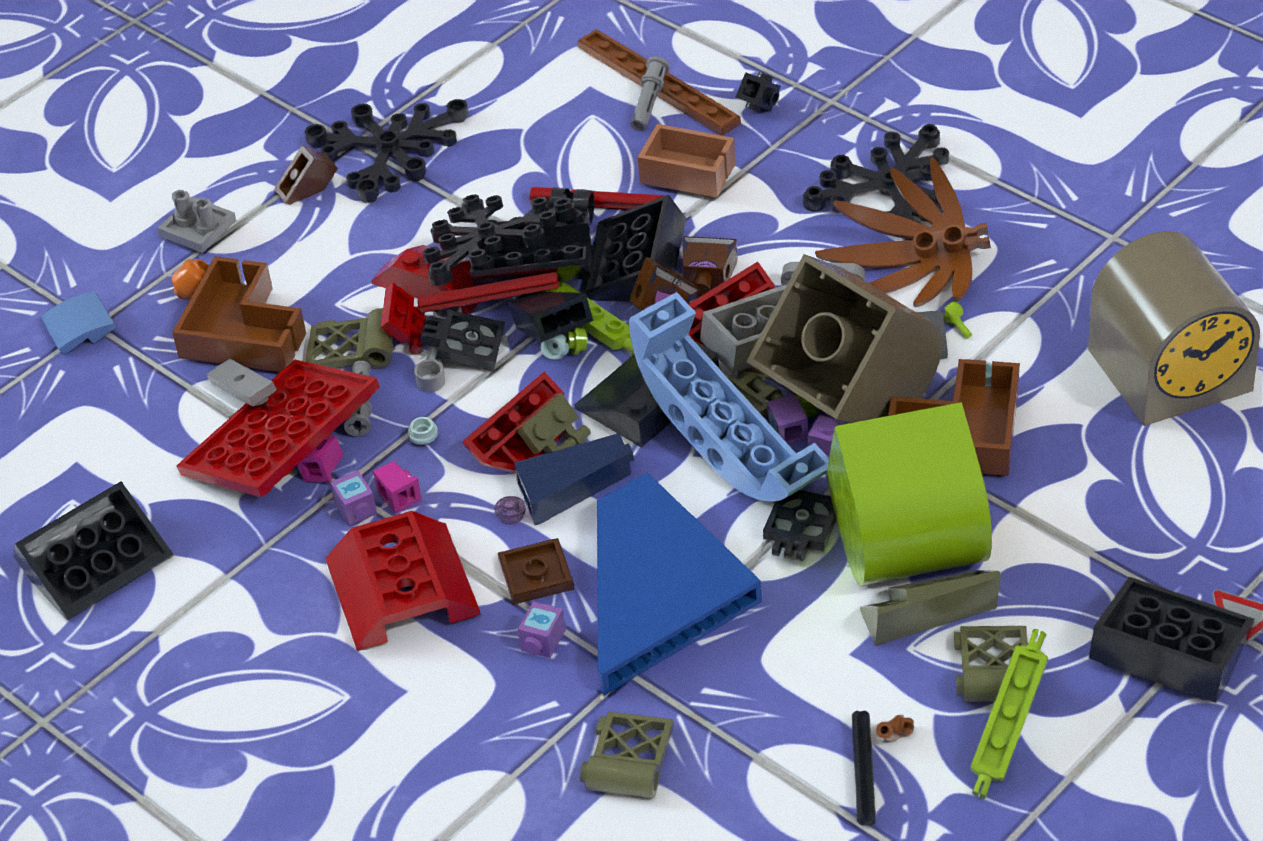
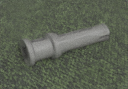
(651, 84)
(363, 368)

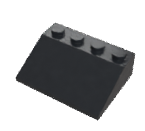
(626, 241)
(626, 403)
(91, 551)
(1170, 639)

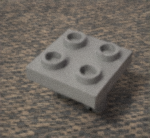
(195, 222)

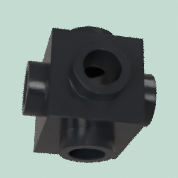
(758, 91)

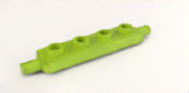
(605, 325)
(1009, 713)

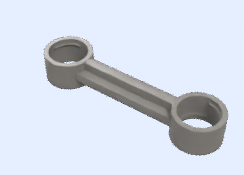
(432, 364)

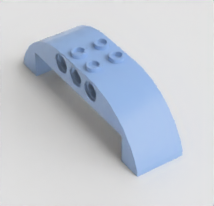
(713, 411)

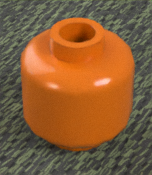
(188, 277)

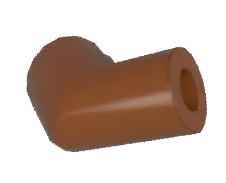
(898, 725)

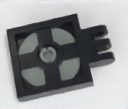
(464, 338)
(800, 524)

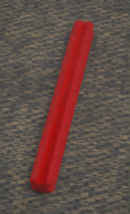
(603, 199)
(488, 292)

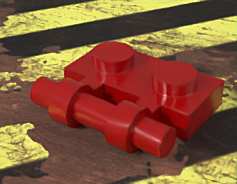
(402, 318)

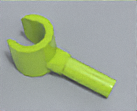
(952, 315)

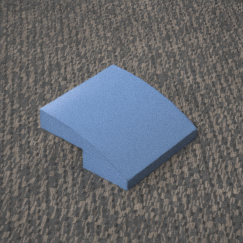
(77, 320)

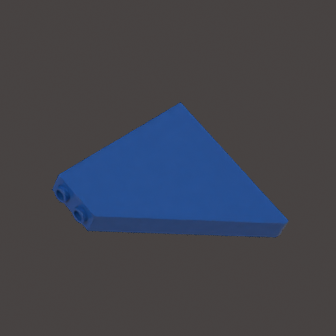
(659, 581)

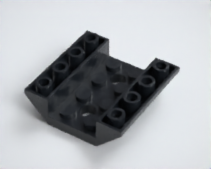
(565, 252)

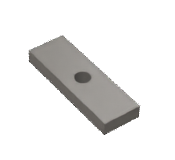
(242, 382)

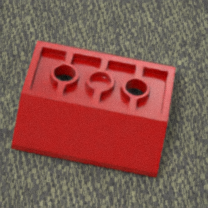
(372, 575)

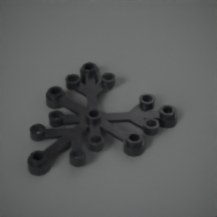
(388, 143)
(842, 168)
(487, 233)

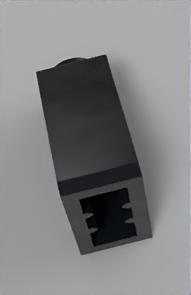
(550, 313)

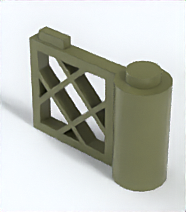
(370, 342)
(984, 682)
(625, 771)

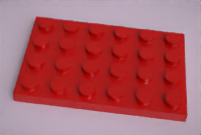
(270, 439)

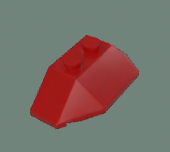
(411, 274)
(742, 285)
(497, 441)

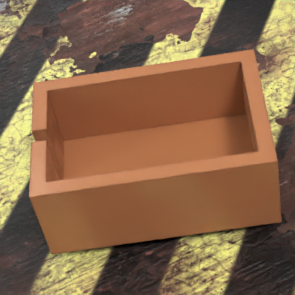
(686, 160)

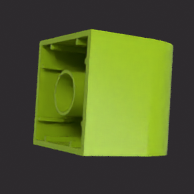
(909, 494)

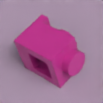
(321, 461)
(397, 486)

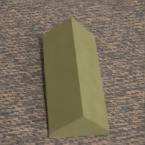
(931, 604)

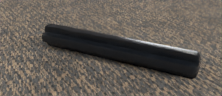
(863, 768)

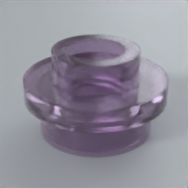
(510, 509)

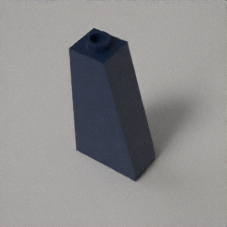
(571, 475)

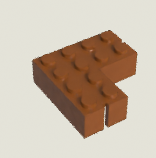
(235, 321)
(987, 409)

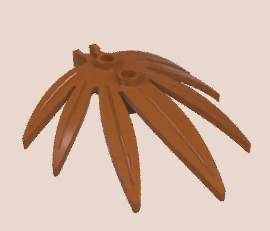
(940, 246)

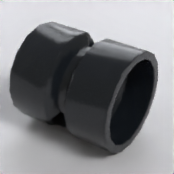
(582, 198)

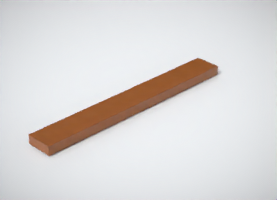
(674, 92)

